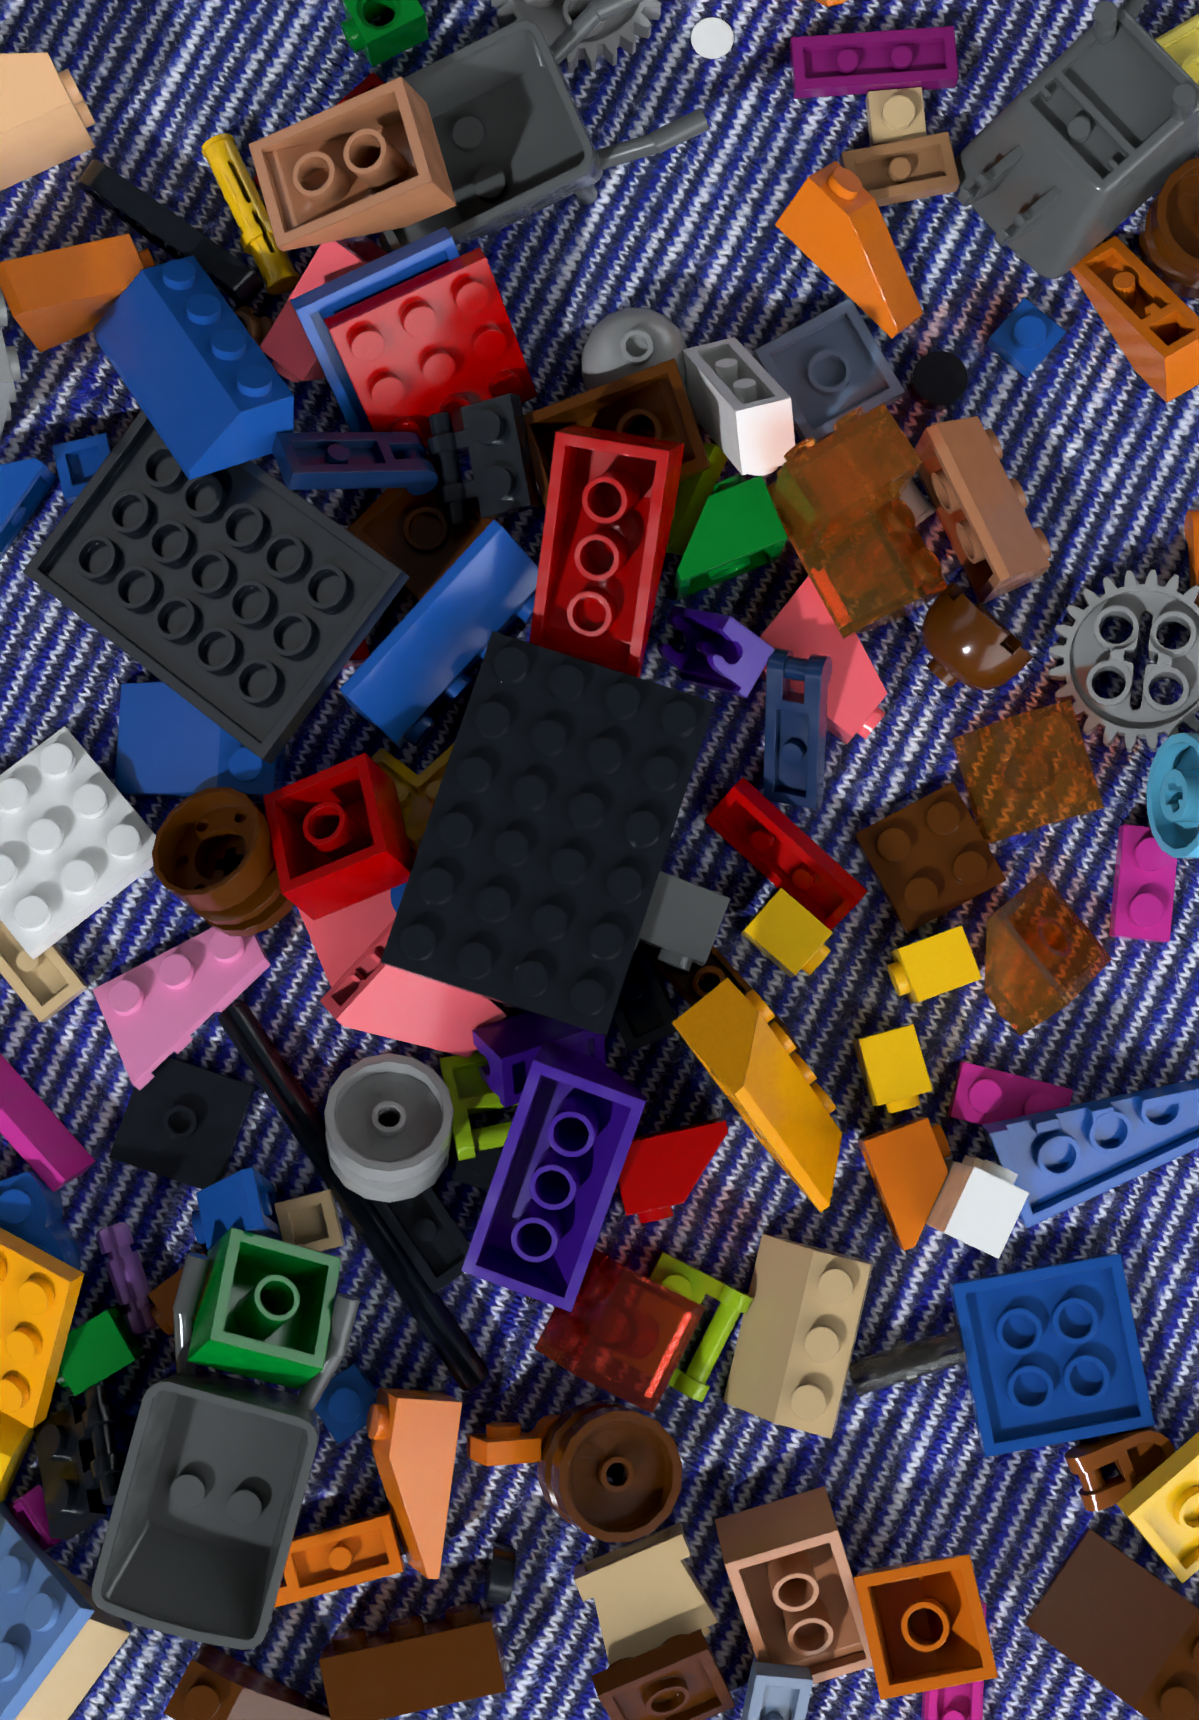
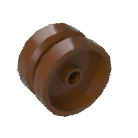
(1171, 231)
(636, 1490)

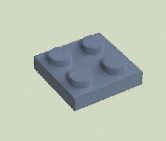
(829, 370)

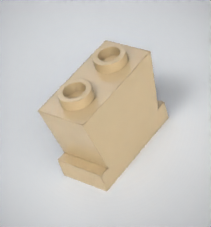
(645, 1594)

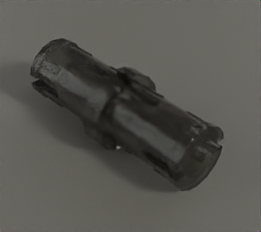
(907, 1362)

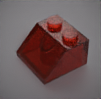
(622, 1331)

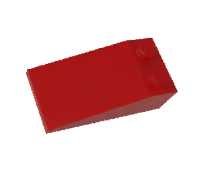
(604, 544)

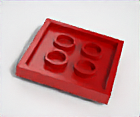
(431, 347)

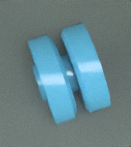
(1175, 796)

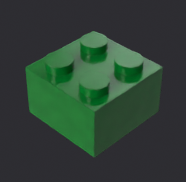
(265, 1309)

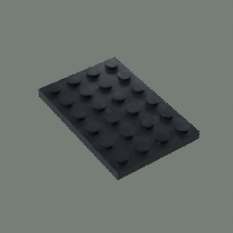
(217, 585)
(548, 833)

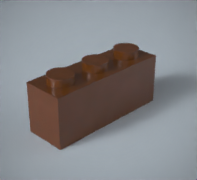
(414, 1665)

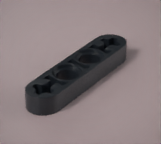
(169, 231)

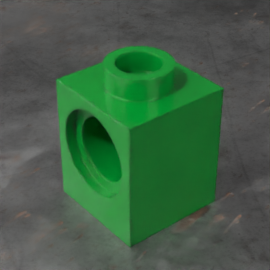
(385, 41)
(97, 1351)

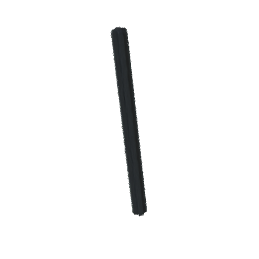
(310, 1133)

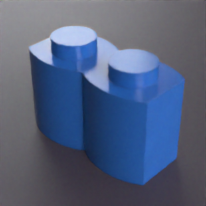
(35, 1216)

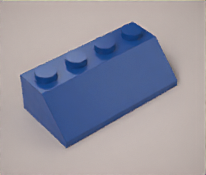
(195, 369)
(444, 639)

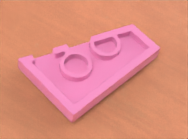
(173, 994)

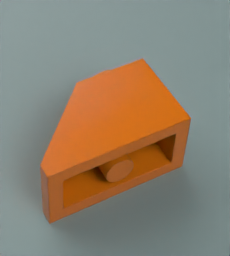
(907, 1174)

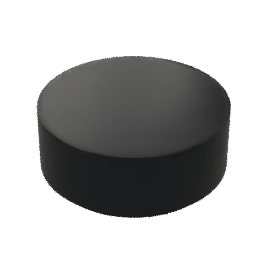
(939, 380)
(499, 1573)

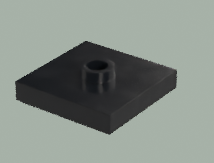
(184, 1123)

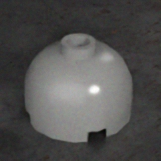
(630, 343)

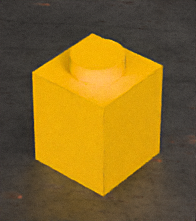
(788, 935)
(933, 966)
(893, 1068)

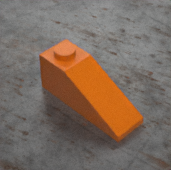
(848, 240)
(1143, 316)
(415, 1455)

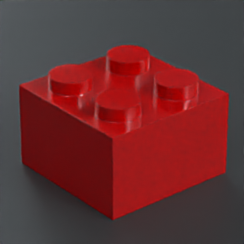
(338, 837)

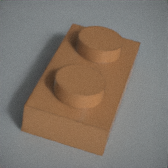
(905, 168)

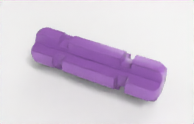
(127, 1277)

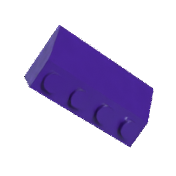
(555, 1177)

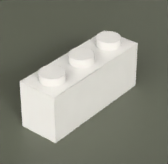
(739, 406)
(978, 1204)

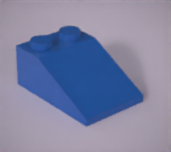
(179, 751)

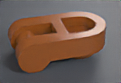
(1135, 1456)

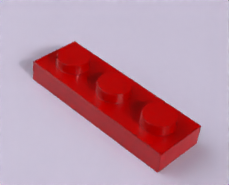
(785, 854)

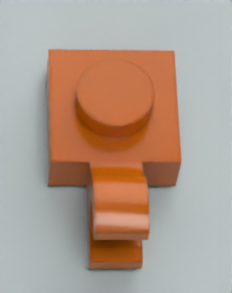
(507, 1444)

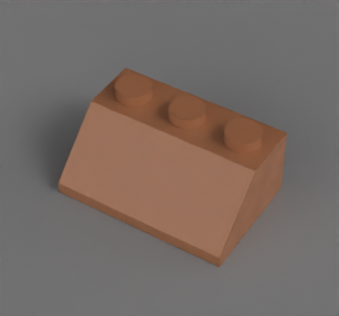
(980, 507)

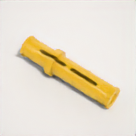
(249, 213)

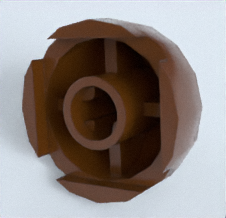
(970, 643)

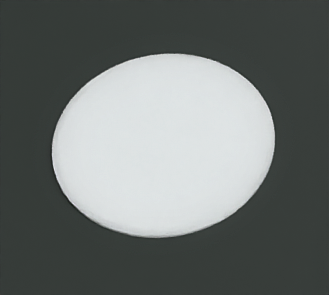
(712, 38)

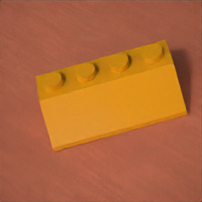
(766, 1085)

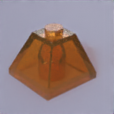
(1038, 955)

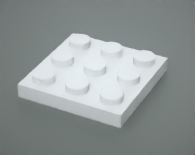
(63, 842)

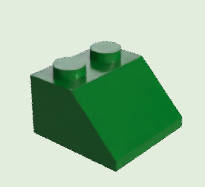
(732, 536)

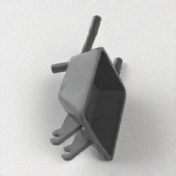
(516, 131)
(1082, 143)
(212, 1491)

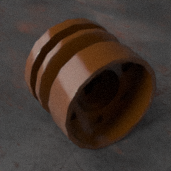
(221, 861)

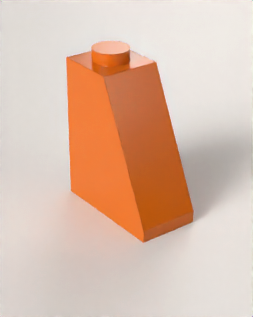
(69, 288)

